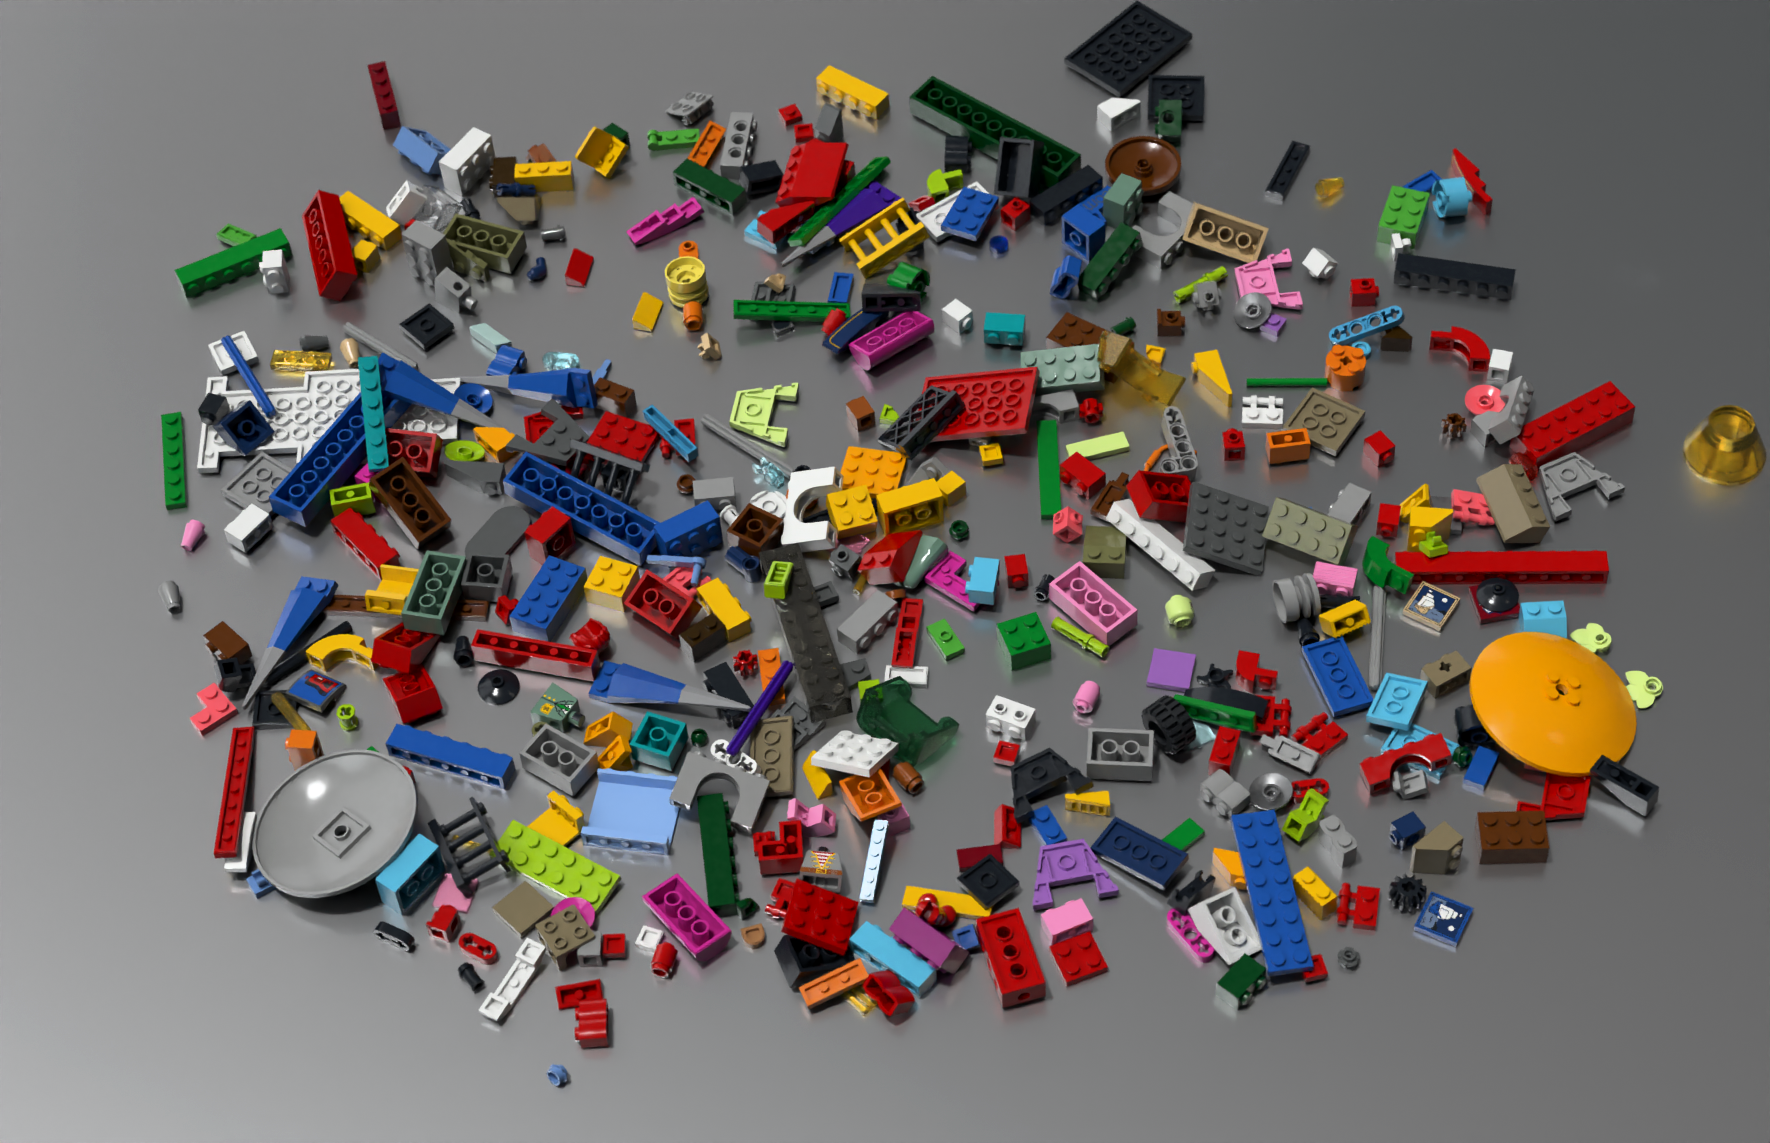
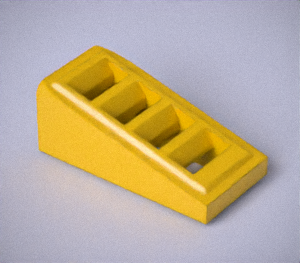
(1089, 802)

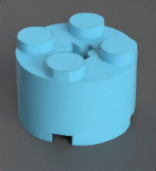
(1451, 197)

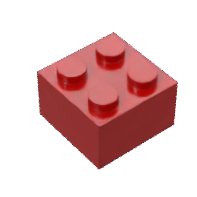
(549, 535)

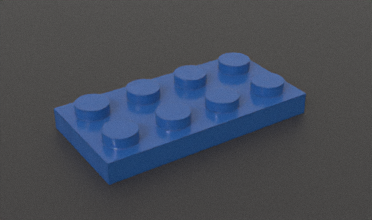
(1337, 676)

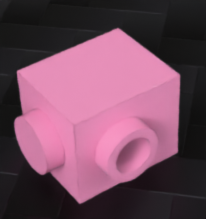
(897, 819)

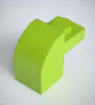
(941, 183)
(1306, 818)

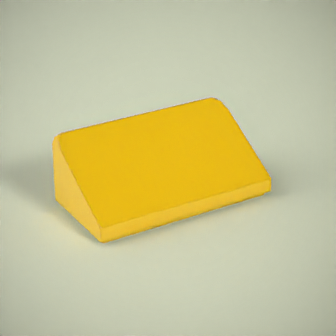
(647, 312)
(817, 778)

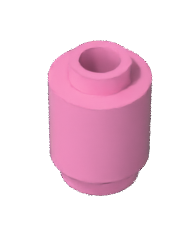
(1086, 697)

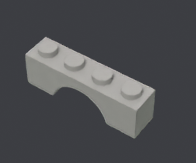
(1059, 405)
(1509, 421)

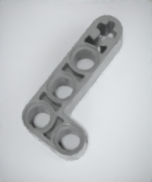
(1179, 446)

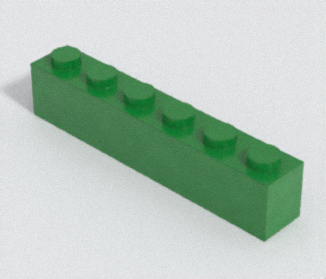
(230, 263)

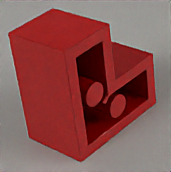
(783, 854)

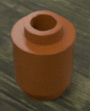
(908, 777)

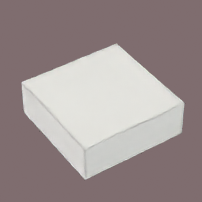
(649, 938)

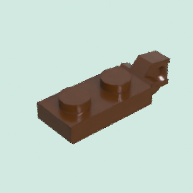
(1112, 492)

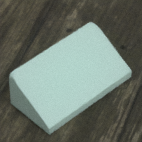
(488, 337)

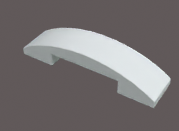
(515, 982)

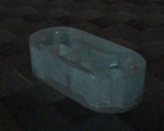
(560, 361)

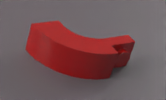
(1464, 343)

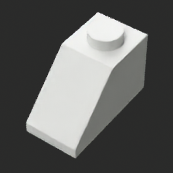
(1117, 112)

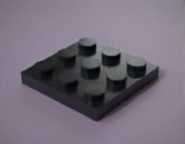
(1177, 87)

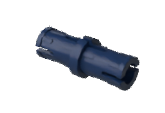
(516, 190)

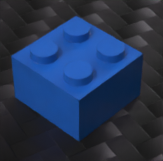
(1083, 232)

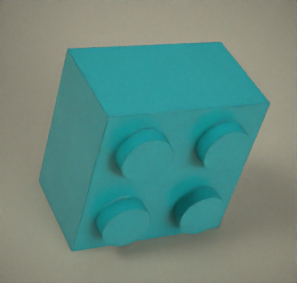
(659, 741)

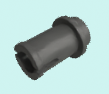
(553, 233)

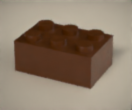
(1511, 837)

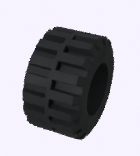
(1170, 723)

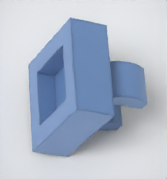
(259, 884)

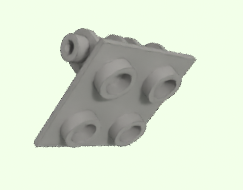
(691, 106)

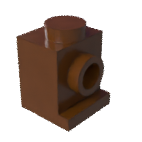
(1169, 323)

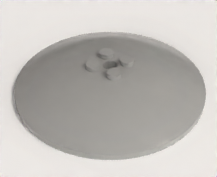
(342, 791)

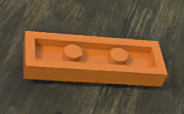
(707, 143)
(769, 664)
(834, 983)

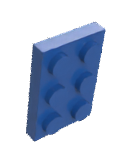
(969, 213)

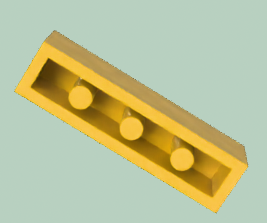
(852, 92)
(369, 221)

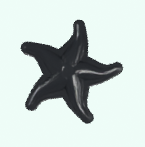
(1216, 677)

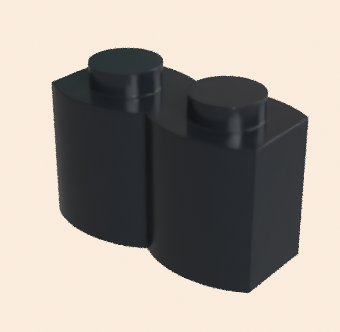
(957, 153)

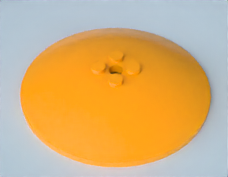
(1526, 715)

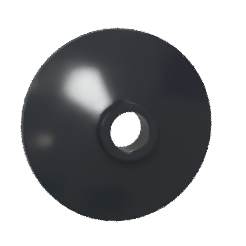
(1495, 601)
(498, 693)

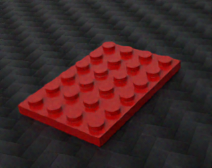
(993, 400)

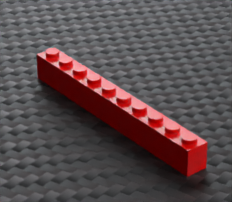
(1518, 566)

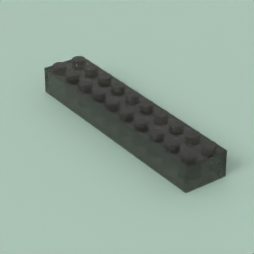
(808, 639)

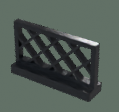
(927, 427)

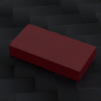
(970, 856)

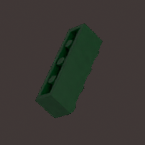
(710, 186)
(1109, 261)

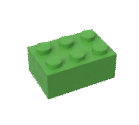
(1403, 215)

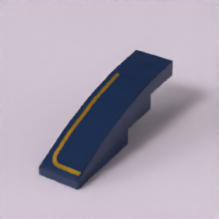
(852, 329)

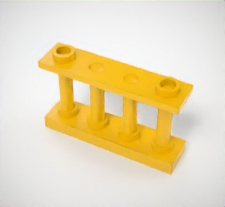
(891, 251)

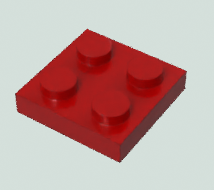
(1078, 958)

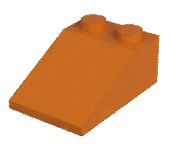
(869, 795)

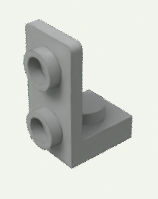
(929, 469)

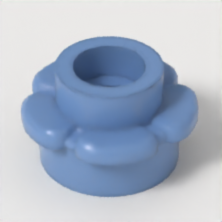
(557, 1074)

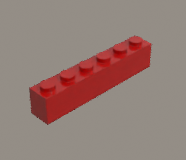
(535, 655)

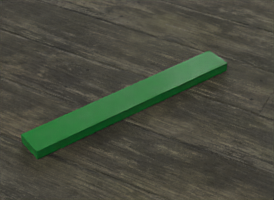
(839, 201)

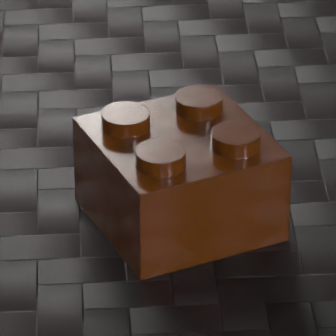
(755, 531)

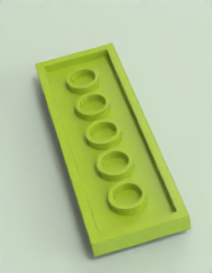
(556, 866)

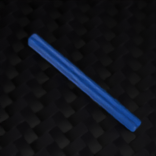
(248, 376)

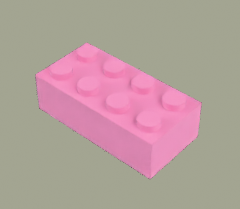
(1093, 604)

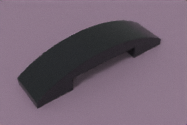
(1231, 698)

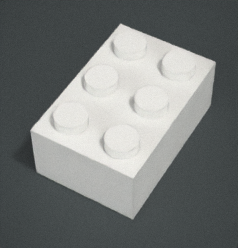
(467, 161)

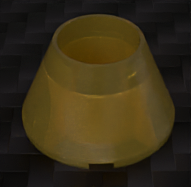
(1725, 447)

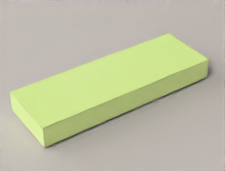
(1100, 446)

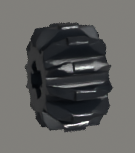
(1407, 892)

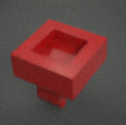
(505, 608)
(760, 837)

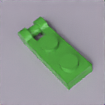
(672, 139)

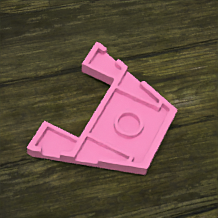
(1261, 278)

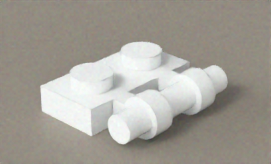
(1262, 417)

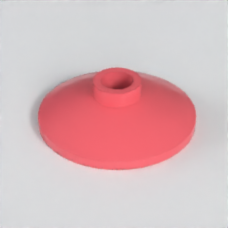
(1483, 399)

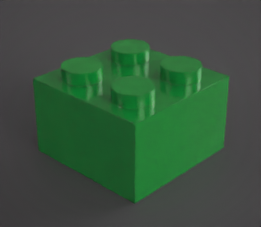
(1023, 641)

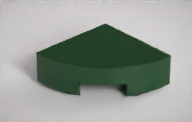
(746, 907)

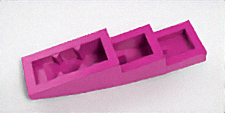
(662, 223)

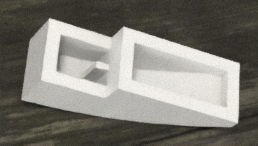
(245, 850)

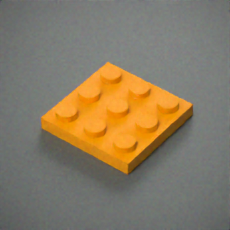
(872, 467)

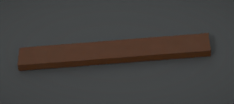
(356, 606)

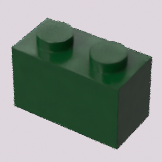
(1241, 982)

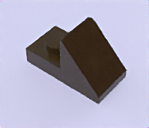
(1395, 339)

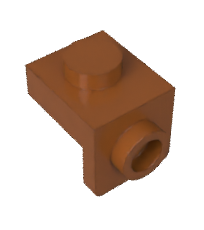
(540, 154)

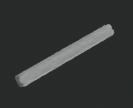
(376, 344)

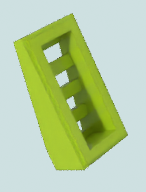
(778, 581)

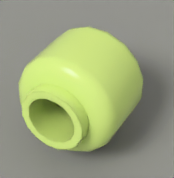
(1179, 611)

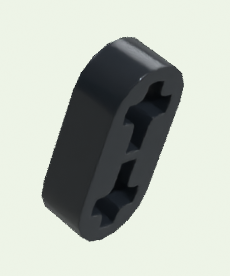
(394, 936)

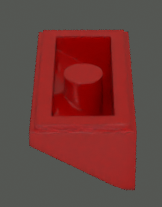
(578, 268)
(1006, 829)
(570, 994)

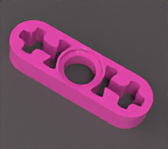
(1190, 944)

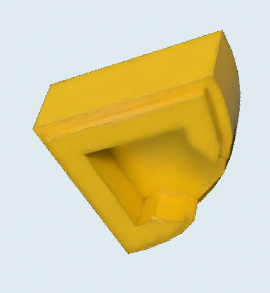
(1155, 354)

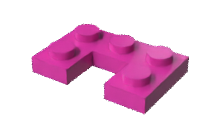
(945, 579)

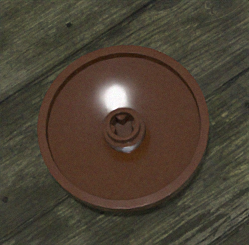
(1147, 160)

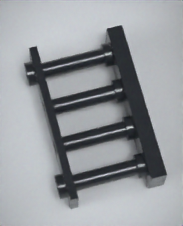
(618, 461)
(449, 847)

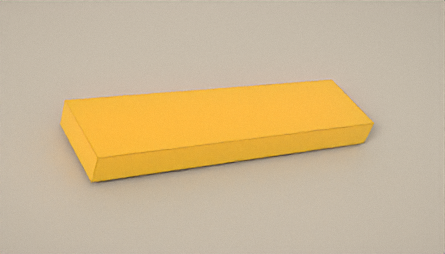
(963, 904)

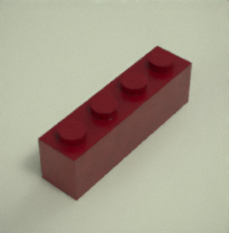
(384, 95)

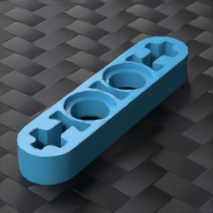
(1367, 329)

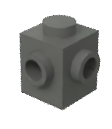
(845, 561)

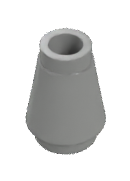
(170, 595)

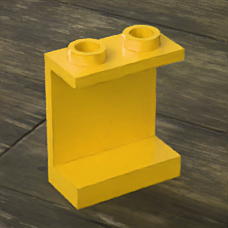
(392, 590)

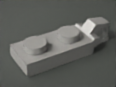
(1291, 752)

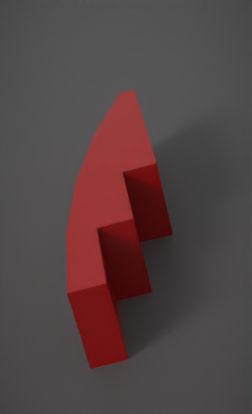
(1465, 168)
(907, 633)

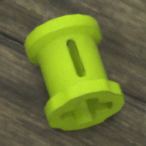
(349, 714)

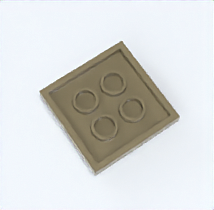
(1326, 419)

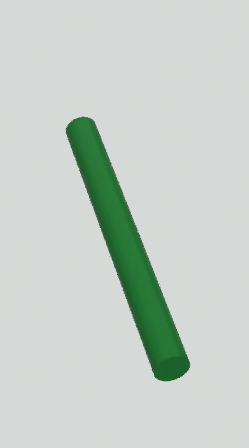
(1286, 382)

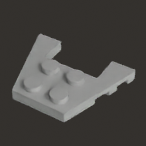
(1570, 476)

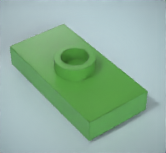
(234, 236)
(945, 639)

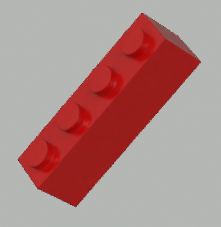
(364, 541)

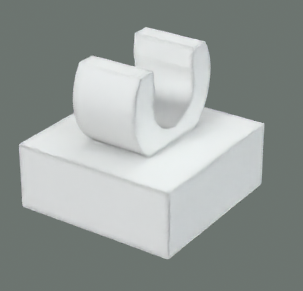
(1399, 246)

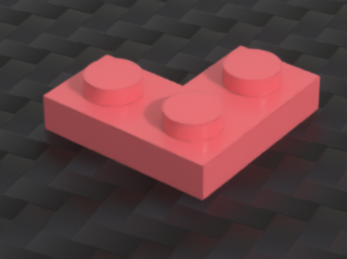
(217, 709)

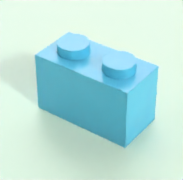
(983, 580)

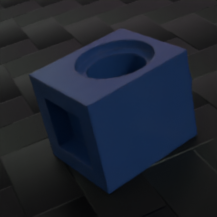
(1407, 830)

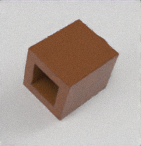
(860, 413)

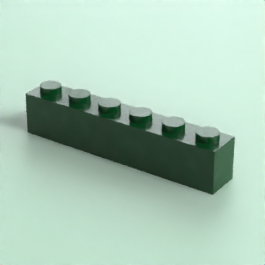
(716, 854)

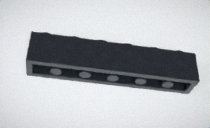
(1454, 276)

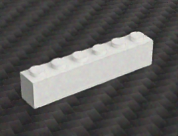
(1160, 545)

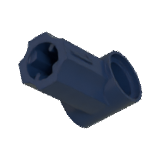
(745, 563)

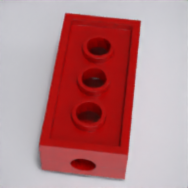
(1010, 957)

